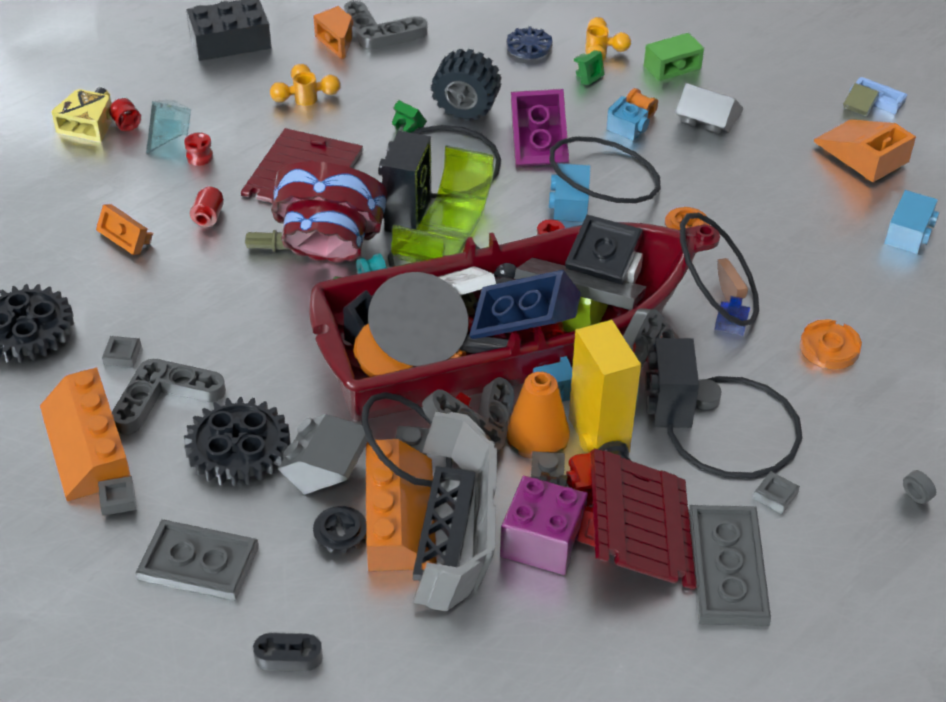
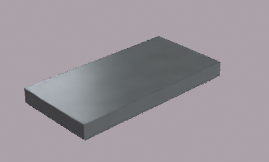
(601, 290)
(729, 565)

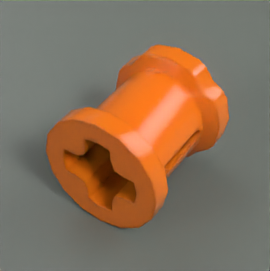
(640, 100)

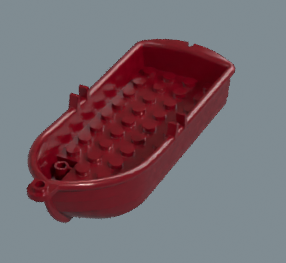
(660, 272)

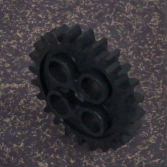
(32, 322)
(237, 441)

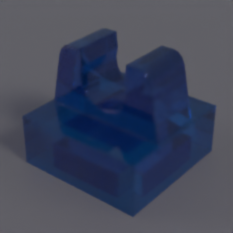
(735, 309)

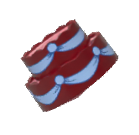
(327, 209)

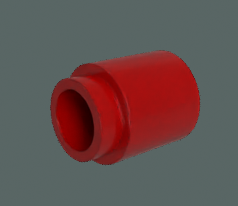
(207, 206)

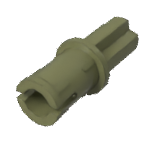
(264, 240)

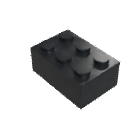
(228, 28)
(407, 180)

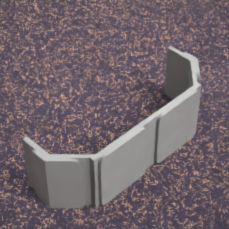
(467, 444)

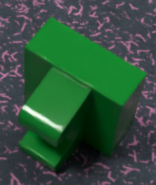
(590, 67)
(408, 115)

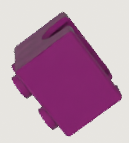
(542, 524)

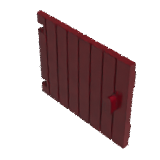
(295, 147)
(641, 518)

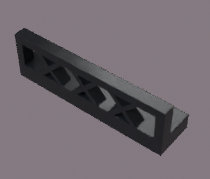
(458, 518)

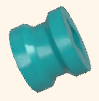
(366, 265)

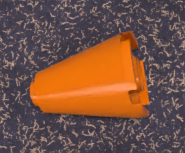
(538, 417)

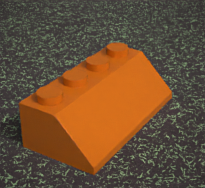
(83, 434)
(395, 506)

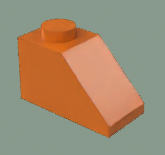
(334, 30)

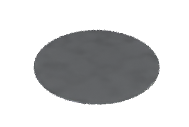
(418, 319)

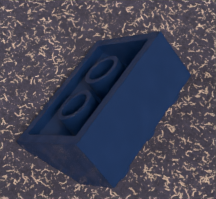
(525, 304)

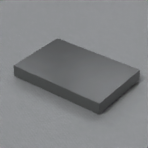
(197, 559)

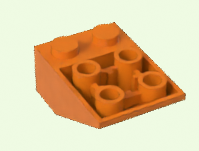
(869, 146)

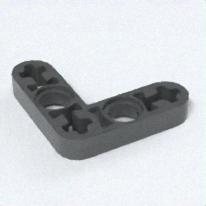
(379, 35)
(643, 330)
(163, 374)
(495, 431)

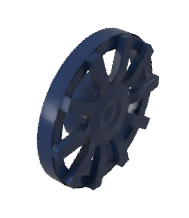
(529, 43)

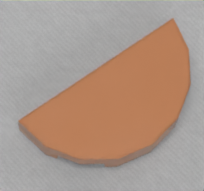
(730, 280)

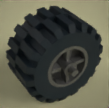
(466, 84)

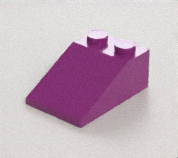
(538, 126)

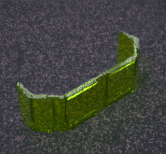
(454, 211)

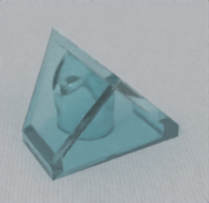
(167, 122)

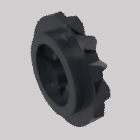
(350, 519)

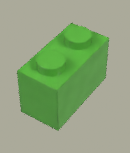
(673, 56)

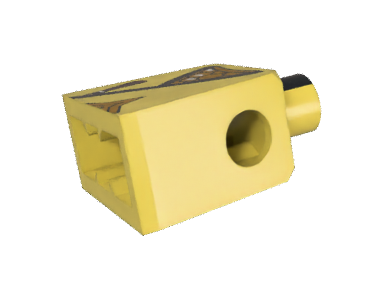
(84, 114)

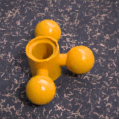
(598, 39)
(304, 86)

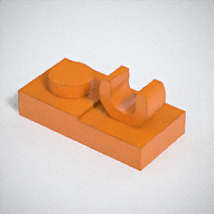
(123, 229)

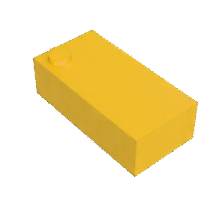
(603, 386)

